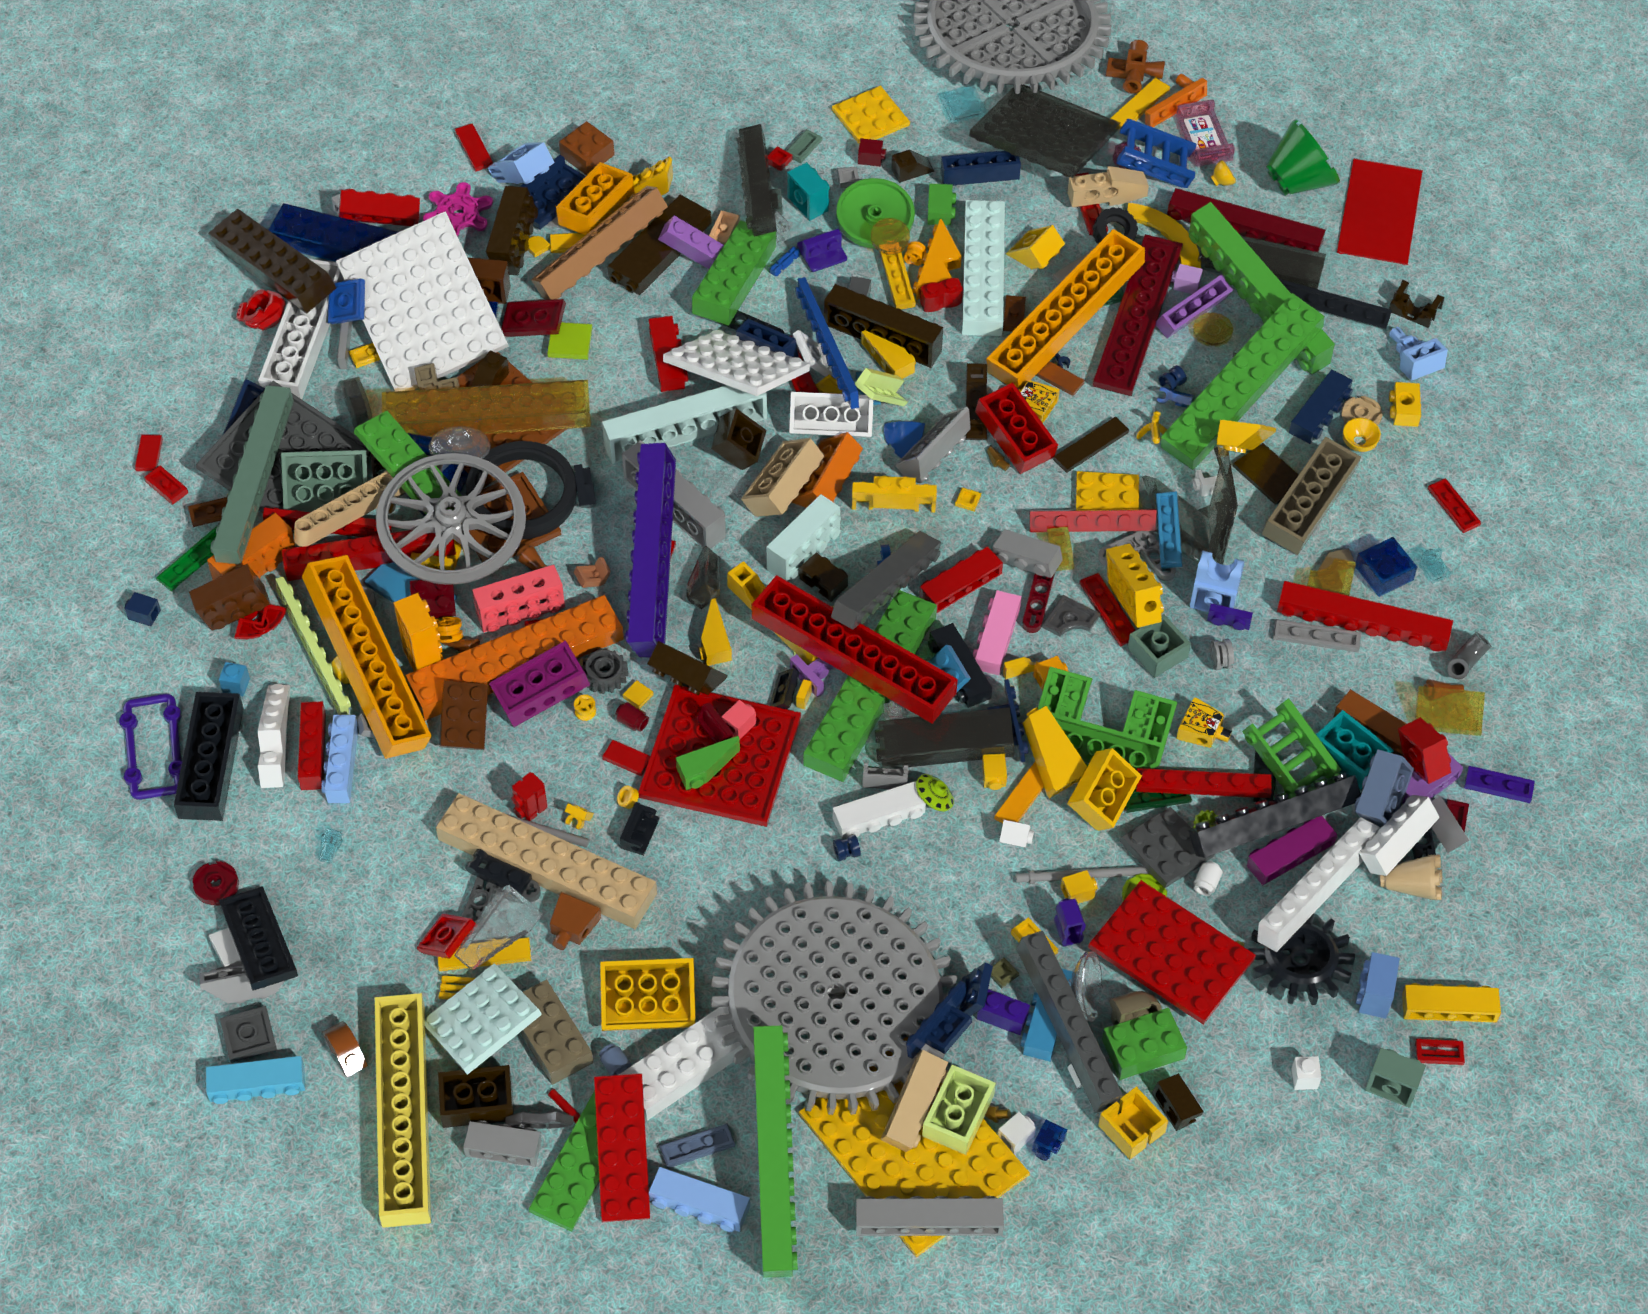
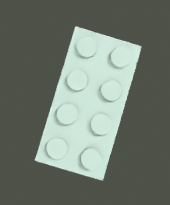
(803, 538)

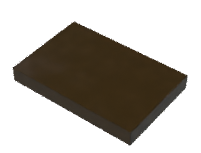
(1266, 472)

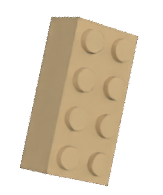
(782, 477)

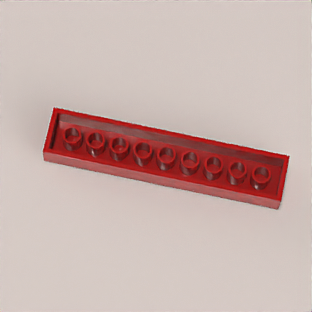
(854, 651)

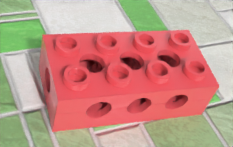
(530, 589)

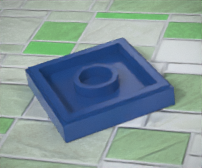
(347, 302)

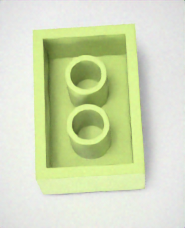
(958, 1109)

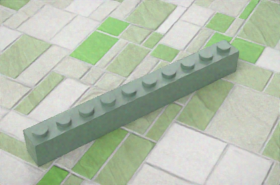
(252, 475)

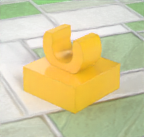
(579, 813)

